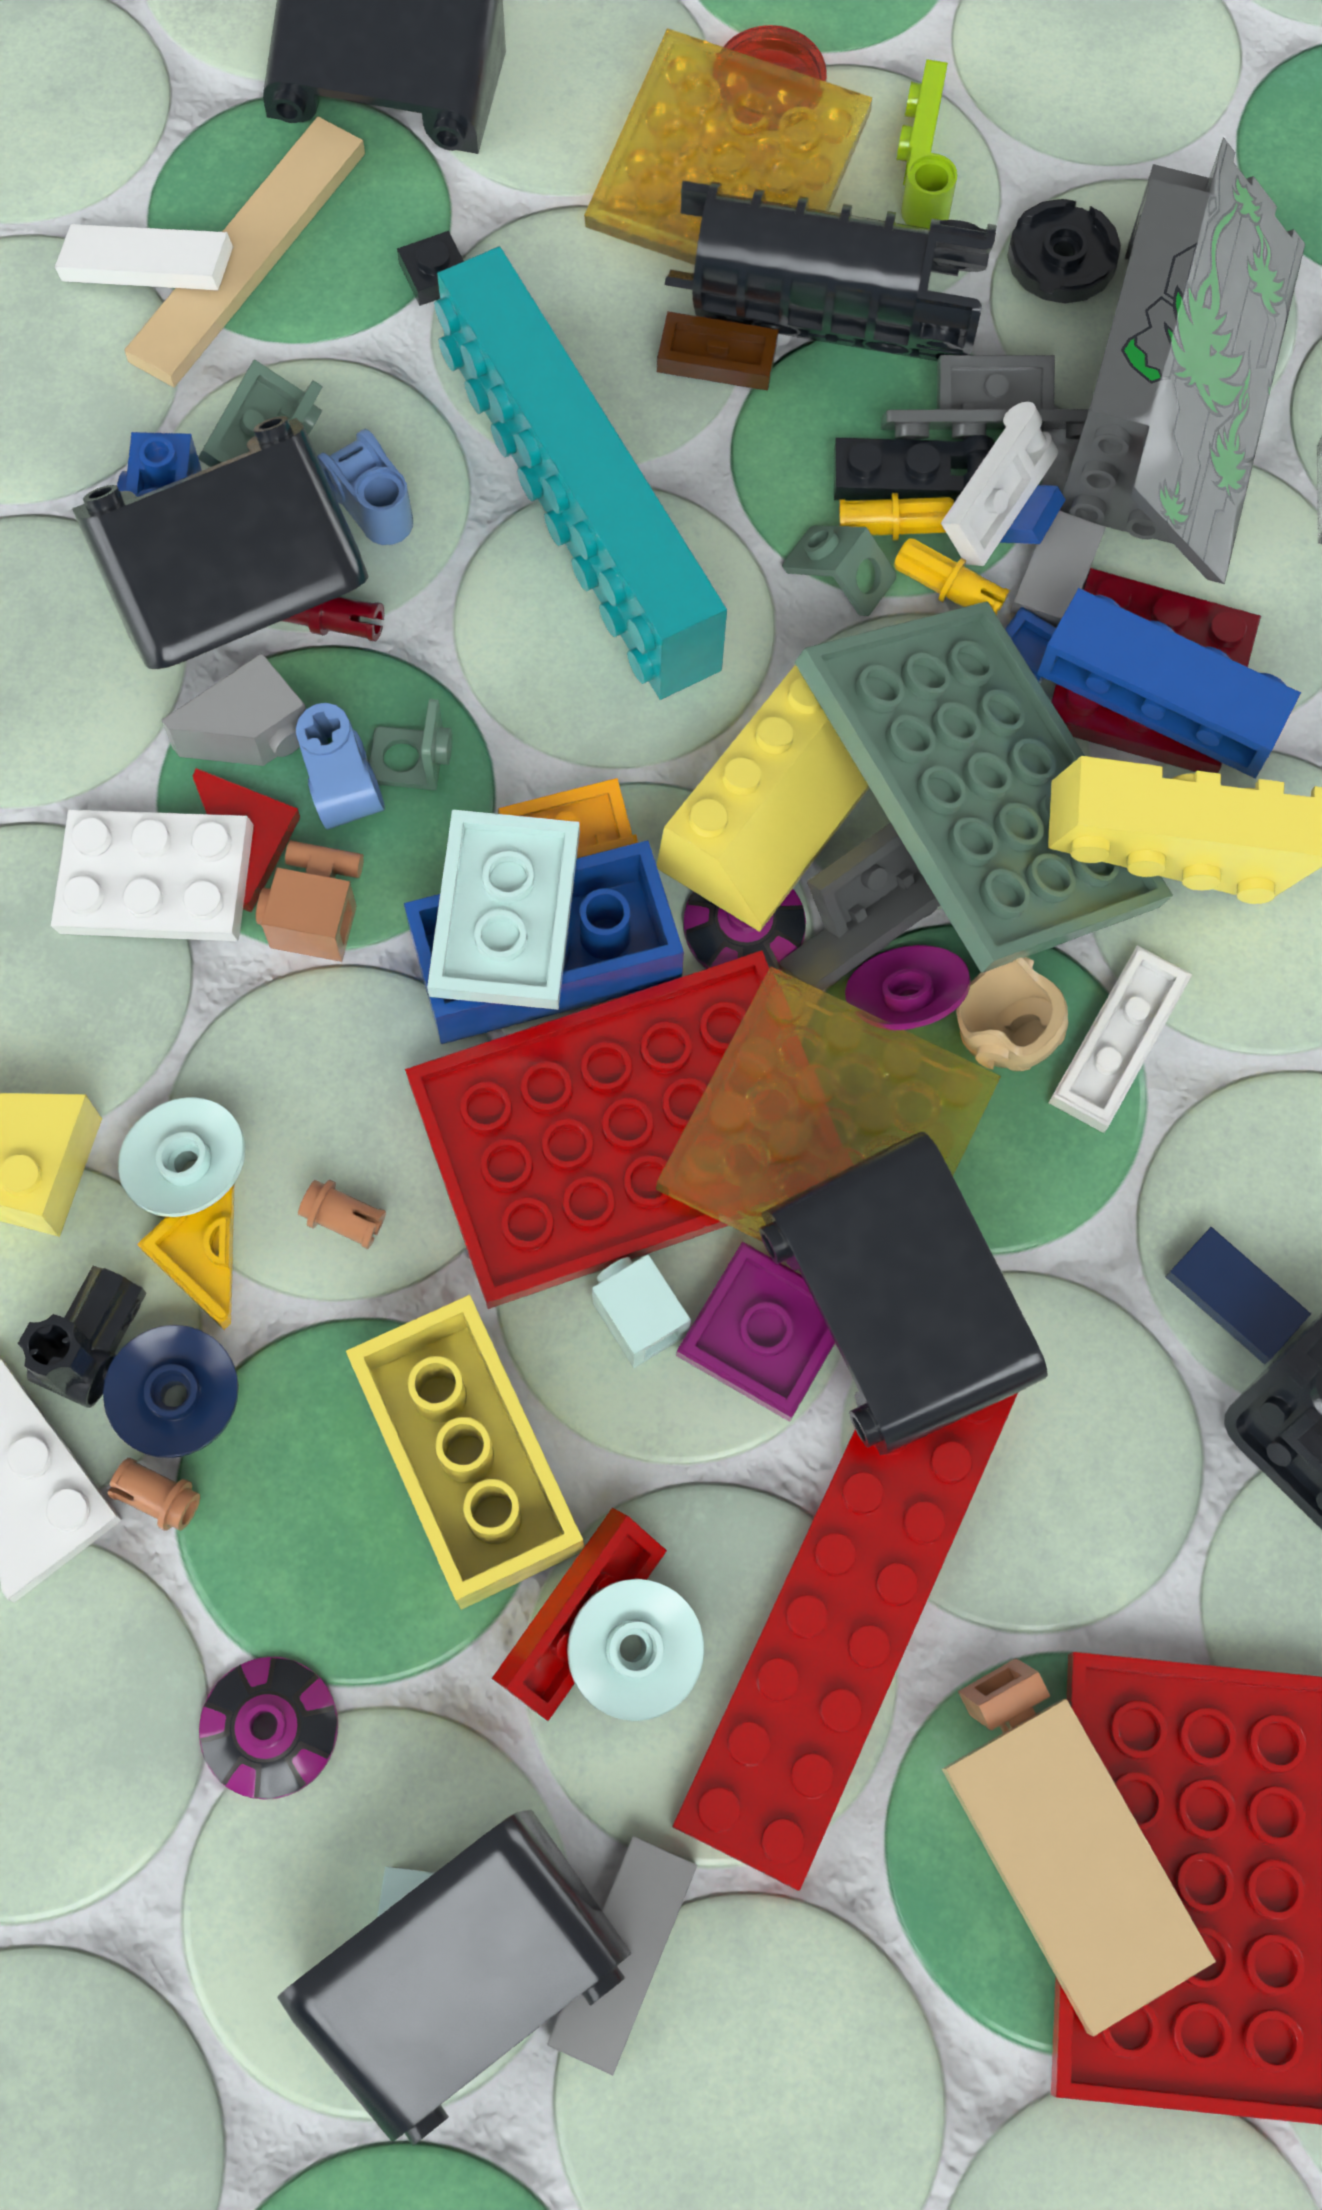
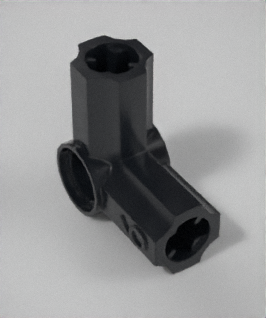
(77, 1350)

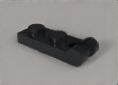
(907, 467)

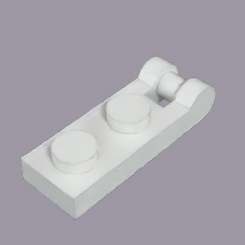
(1000, 485)

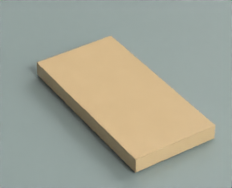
(1078, 1867)

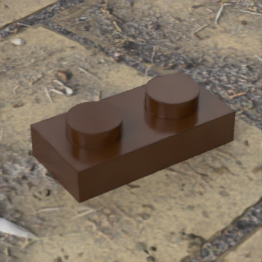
(717, 350)

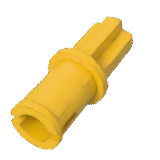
(896, 515)
(947, 577)

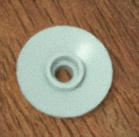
(170, 1138)
(668, 1657)

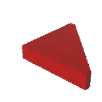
(271, 821)

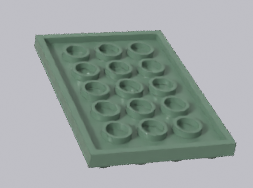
(964, 770)

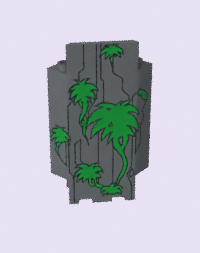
(1188, 364)

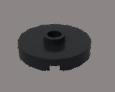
(1063, 251)

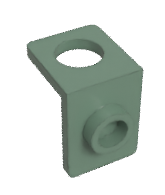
(838, 553)
(432, 744)

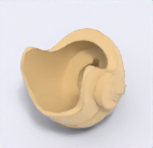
(1012, 1017)

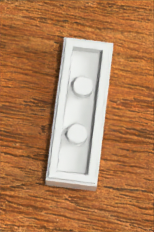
(144, 257)
(1120, 1039)

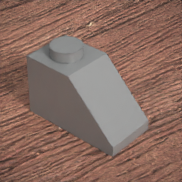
(239, 719)

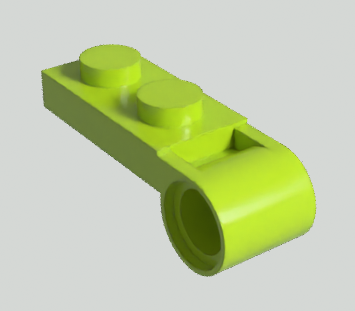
(928, 176)

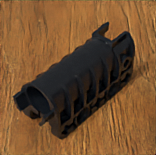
(832, 273)

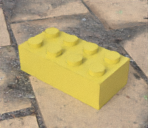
(465, 1452)

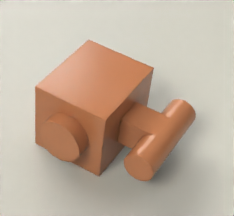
(311, 909)

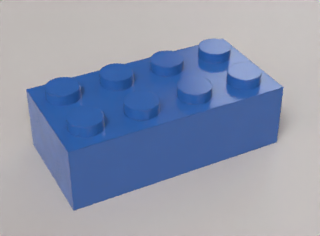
(615, 944)

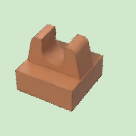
(1005, 1695)

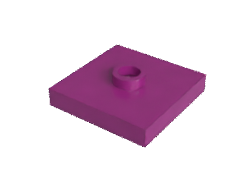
(760, 1333)

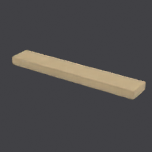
(259, 238)

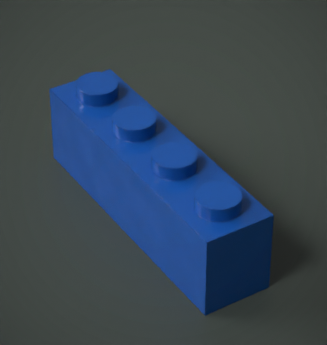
(1168, 682)

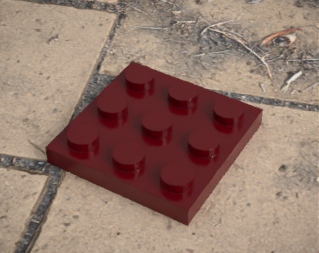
(1187, 616)

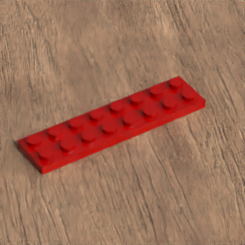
(834, 1646)

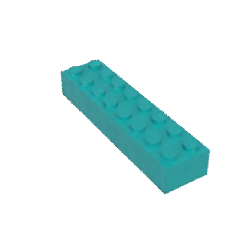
(580, 475)

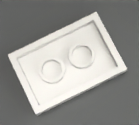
(152, 875)

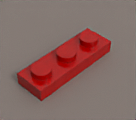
(538, 1663)

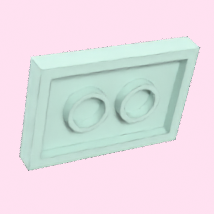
(504, 909)

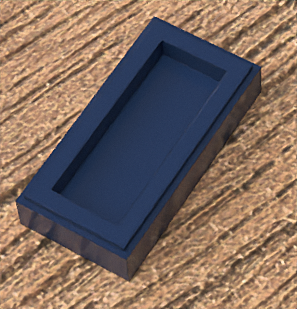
(1238, 1295)

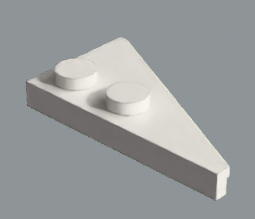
(45, 1495)

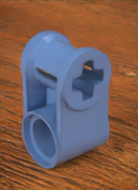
(365, 482)
(338, 771)

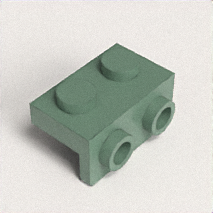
(258, 398)

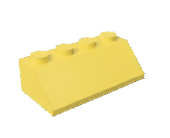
(764, 807)

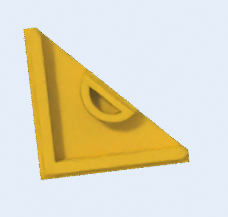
(198, 1255)

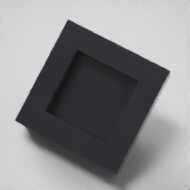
(423, 261)

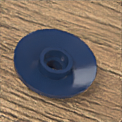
(152, 1365)

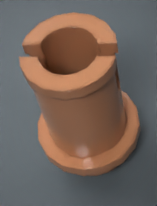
(341, 1213)
(154, 1494)

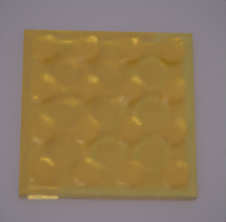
(727, 122)
(810, 1095)

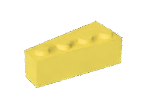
(1187, 827)
(43, 1156)

